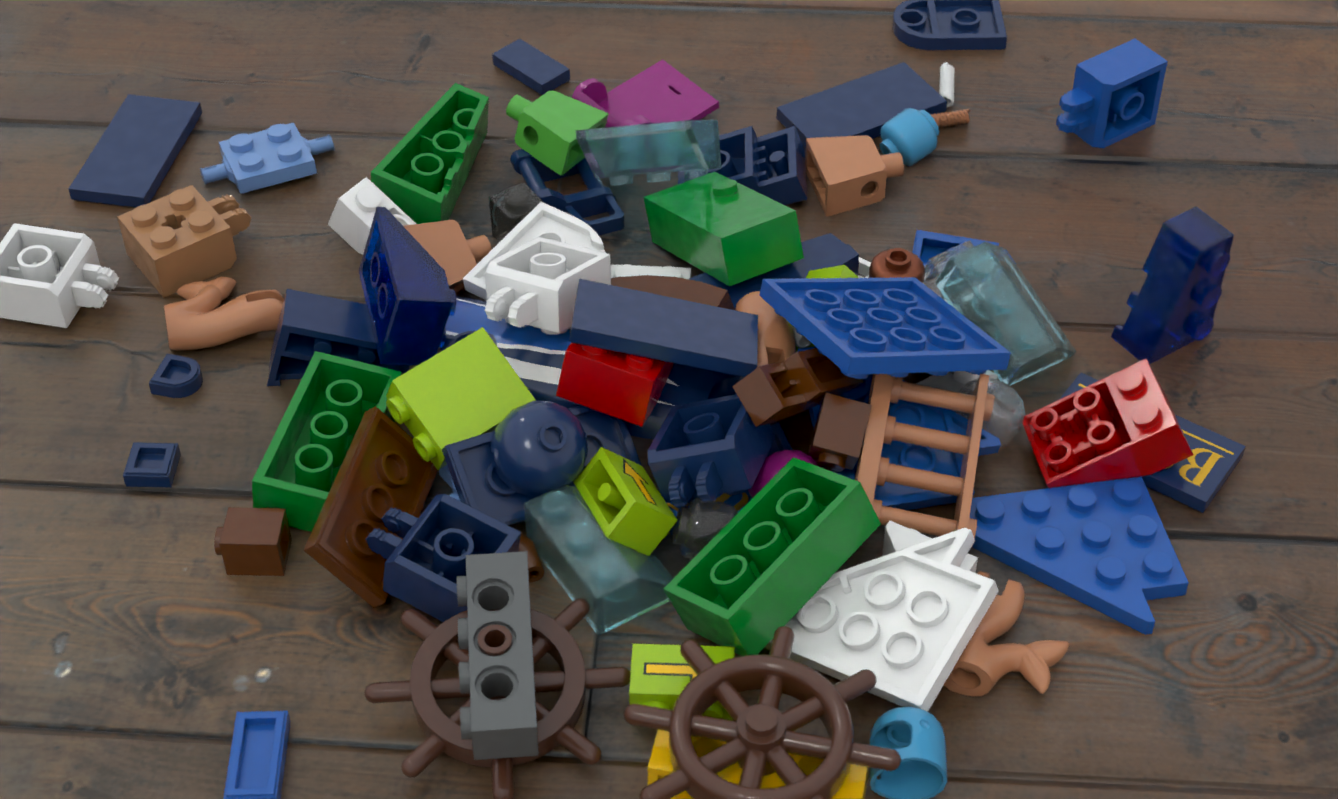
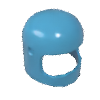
(922, 750)

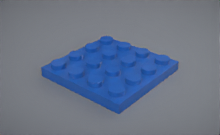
(883, 326)

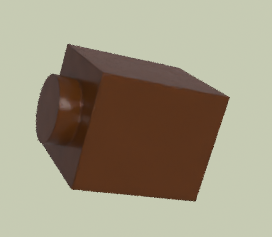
(839, 432)
(254, 541)

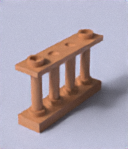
(882, 428)

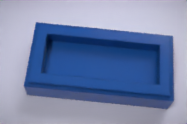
(257, 755)

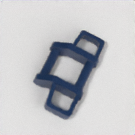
(582, 204)

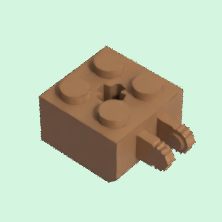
(183, 237)

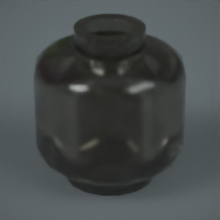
(700, 524)

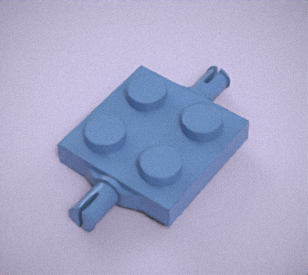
(267, 158)

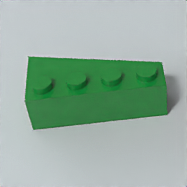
(435, 156)

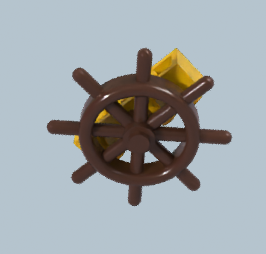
(759, 749)

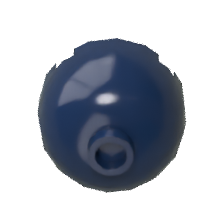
(539, 448)

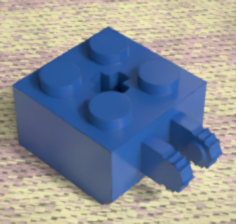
(1114, 94)

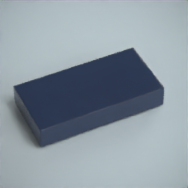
(531, 66)

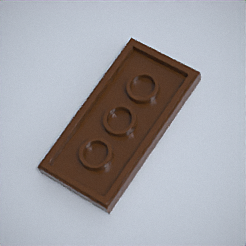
(375, 475)

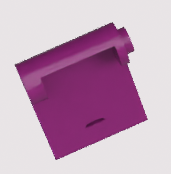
(648, 98)

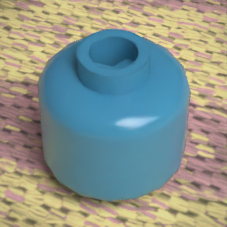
(911, 134)

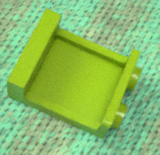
(456, 395)

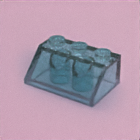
(652, 150)
(1005, 306)
(591, 566)

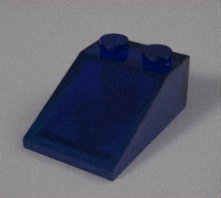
(404, 293)

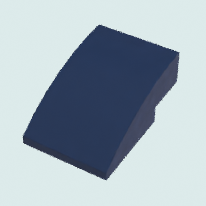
(765, 164)

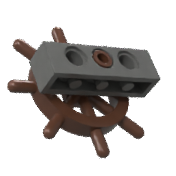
(496, 655)

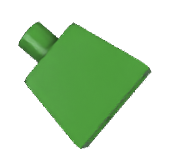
(550, 125)

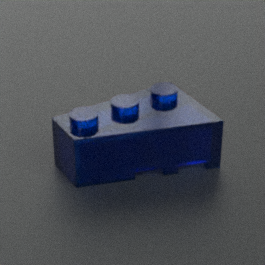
(1180, 287)

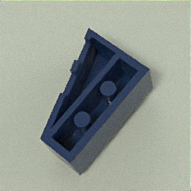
(321, 325)

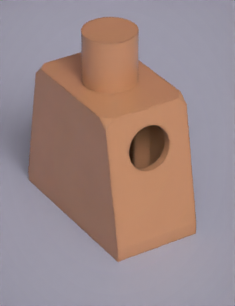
(849, 171)
(451, 249)

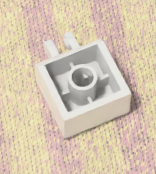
(50, 275)
(540, 283)

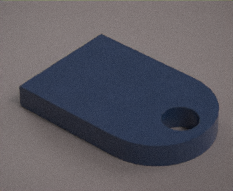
(950, 24)

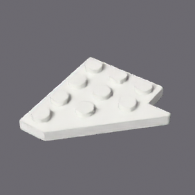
(898, 618)

